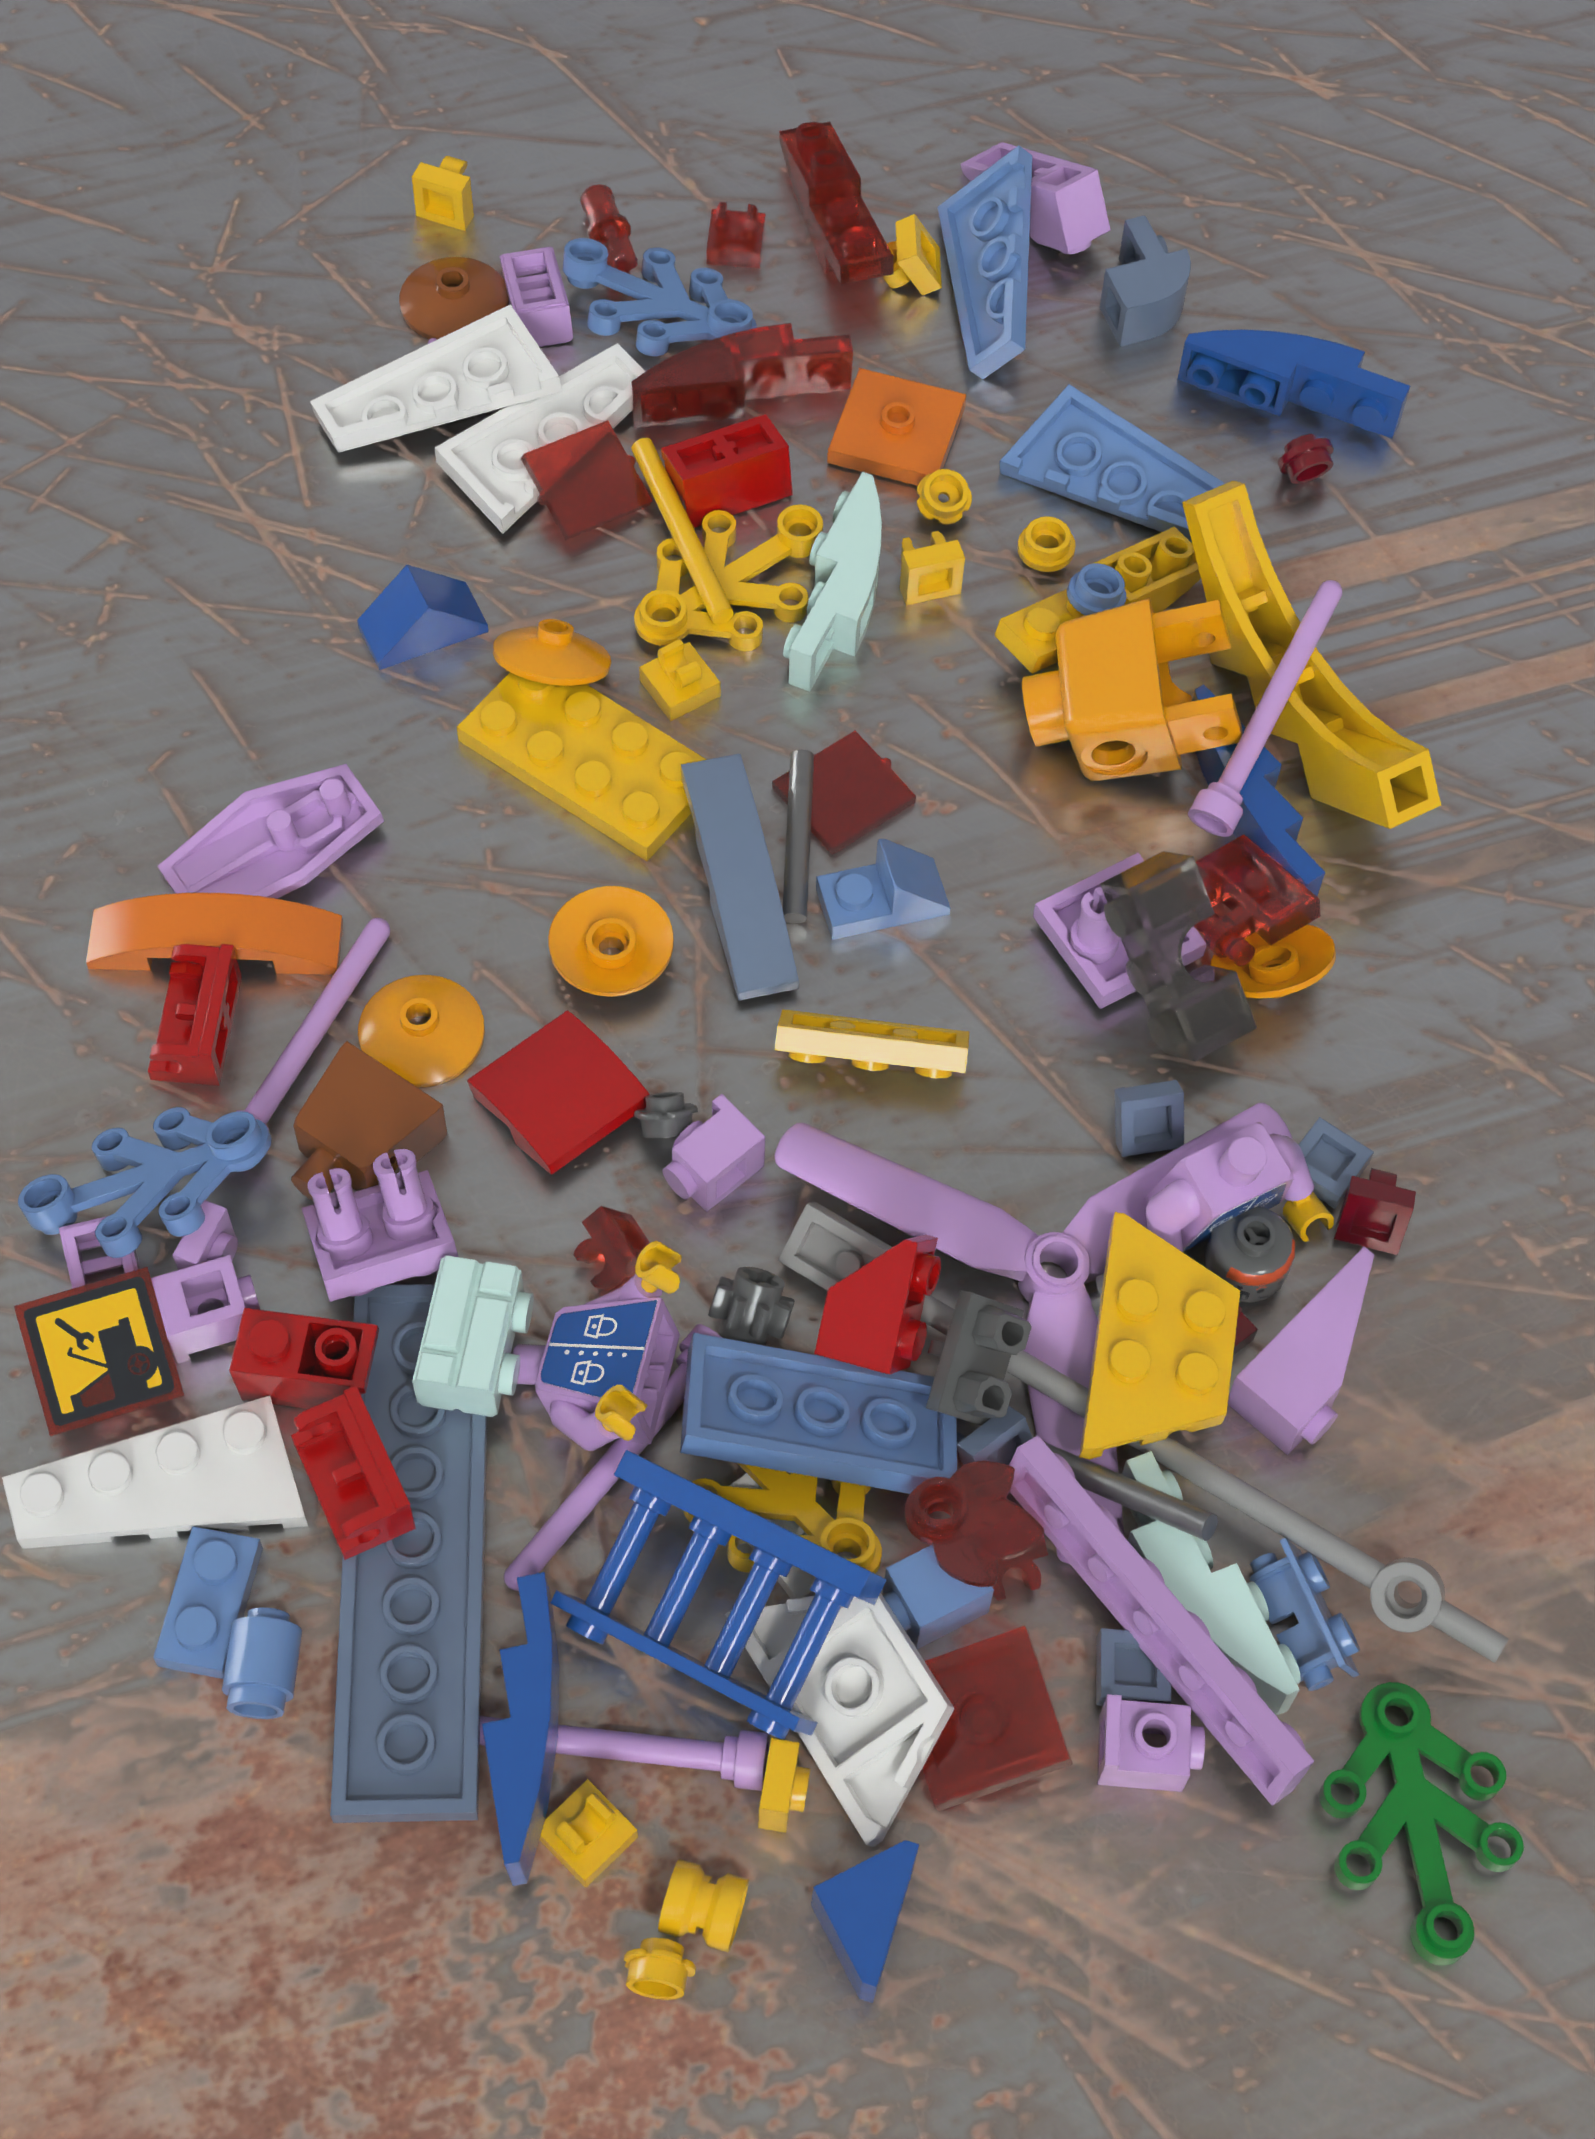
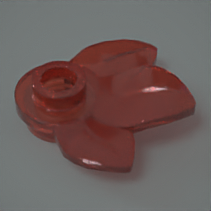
(981, 1522)

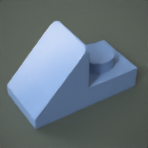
(883, 895)

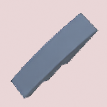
(739, 877)

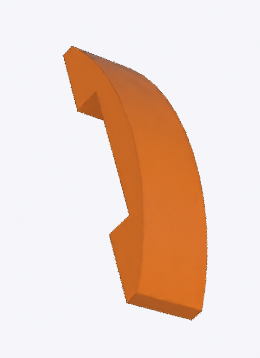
(259, 927)

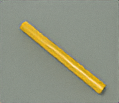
(682, 531)

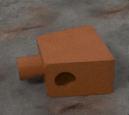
(359, 1115)

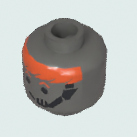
(1252, 1253)

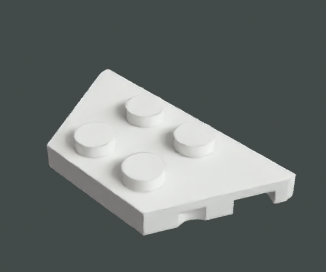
(871, 1703)

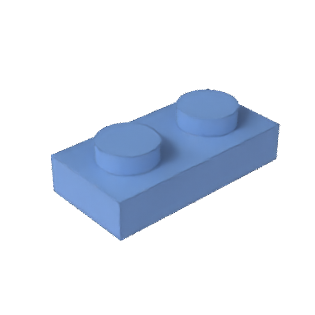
(206, 1600)

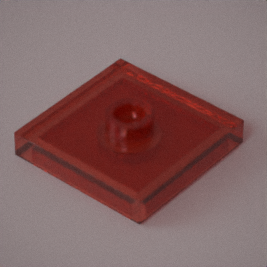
(1000, 1723)

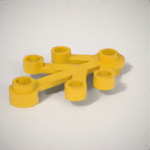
(684, 609)
(794, 1500)

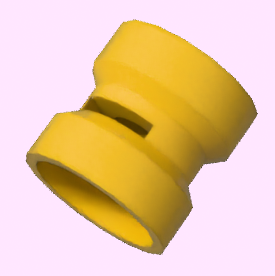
(697, 1903)

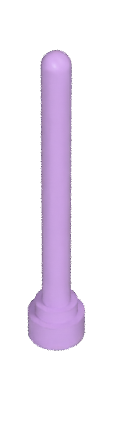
(1219, 806)
(318, 1020)
(596, 1482)
(736, 1758)

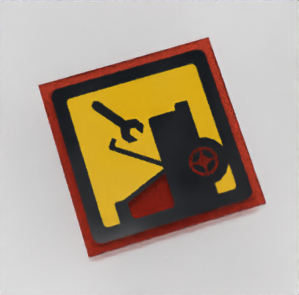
(98, 1351)

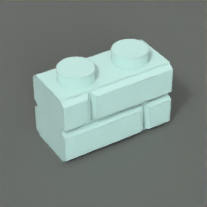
(471, 1335)

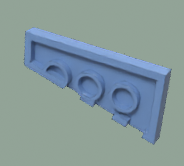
(988, 260)

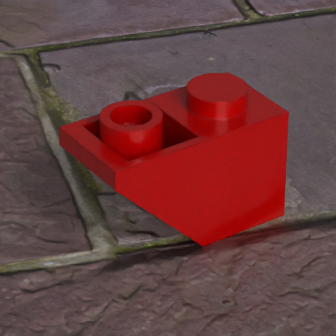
(877, 1310)
(300, 1357)

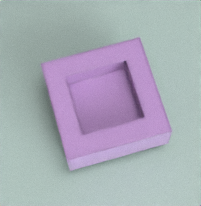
(210, 1241)

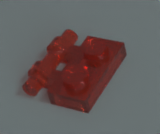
(1258, 894)

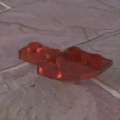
(832, 204)
(722, 373)

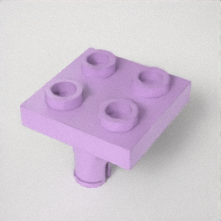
(1084, 939)
(378, 1231)

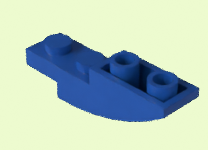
(1282, 367)

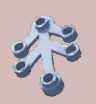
(587, 267)
(226, 1146)

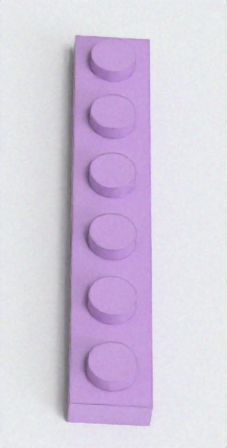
(1167, 1633)

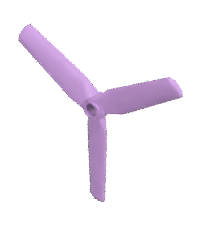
(999, 1244)

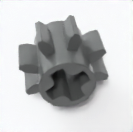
(751, 1306)

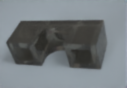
(1152, 913)

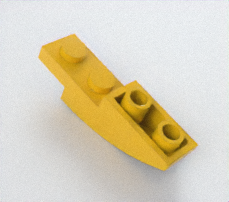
(1152, 569)

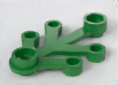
(1418, 1807)

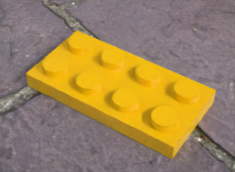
(585, 758)

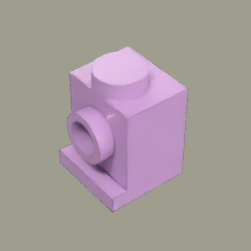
(715, 1155)
(189, 1296)
(1131, 1762)

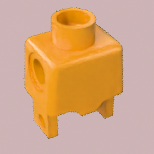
(1119, 693)

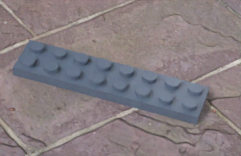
(415, 1602)

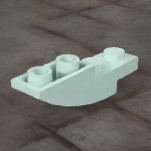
(844, 585)
(1222, 1599)

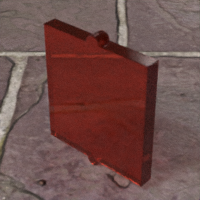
(586, 480)
(850, 792)

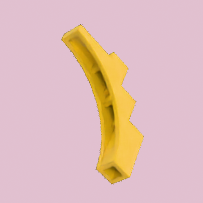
(1344, 748)

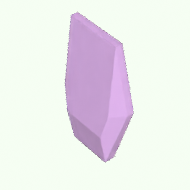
(275, 837)

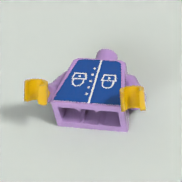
(1229, 1179)
(609, 1357)

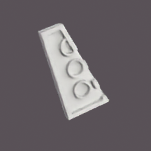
(489, 454)
(199, 1473)

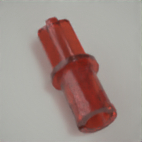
(609, 227)

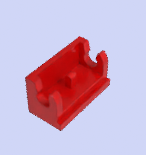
(730, 468)
(196, 1015)
(352, 1474)

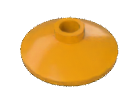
(552, 654)
(605, 920)
(1284, 966)
(429, 1051)

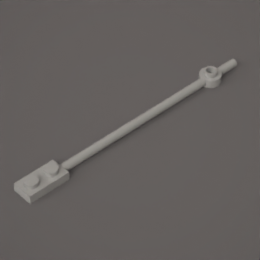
(831, 1248)

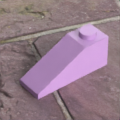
(1064, 199)
(1298, 1375)

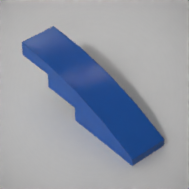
(1266, 814)
(525, 1746)

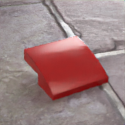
(559, 1091)

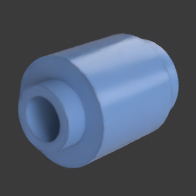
(261, 1663)

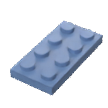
(813, 1416)

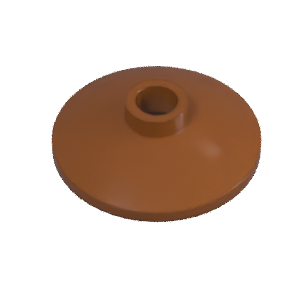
(450, 295)

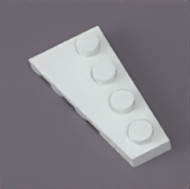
(445, 381)

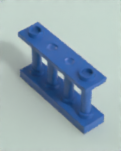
(773, 1555)

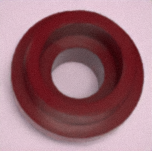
(1306, 458)

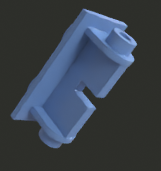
(1319, 1639)

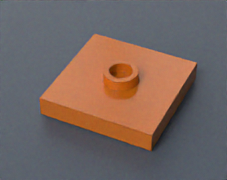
(896, 427)

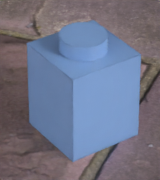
(930, 1600)

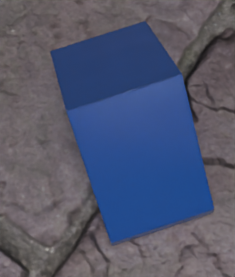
(419, 616)
(862, 1912)

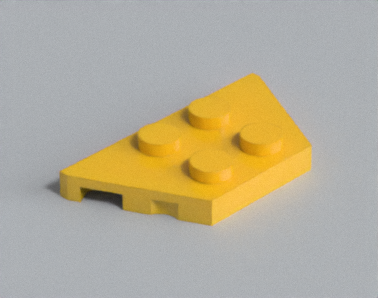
(1158, 1343)

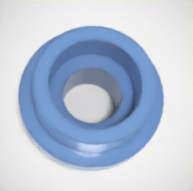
(1096, 589)

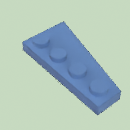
(1106, 463)

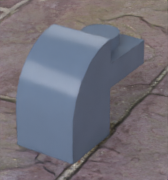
(1149, 287)

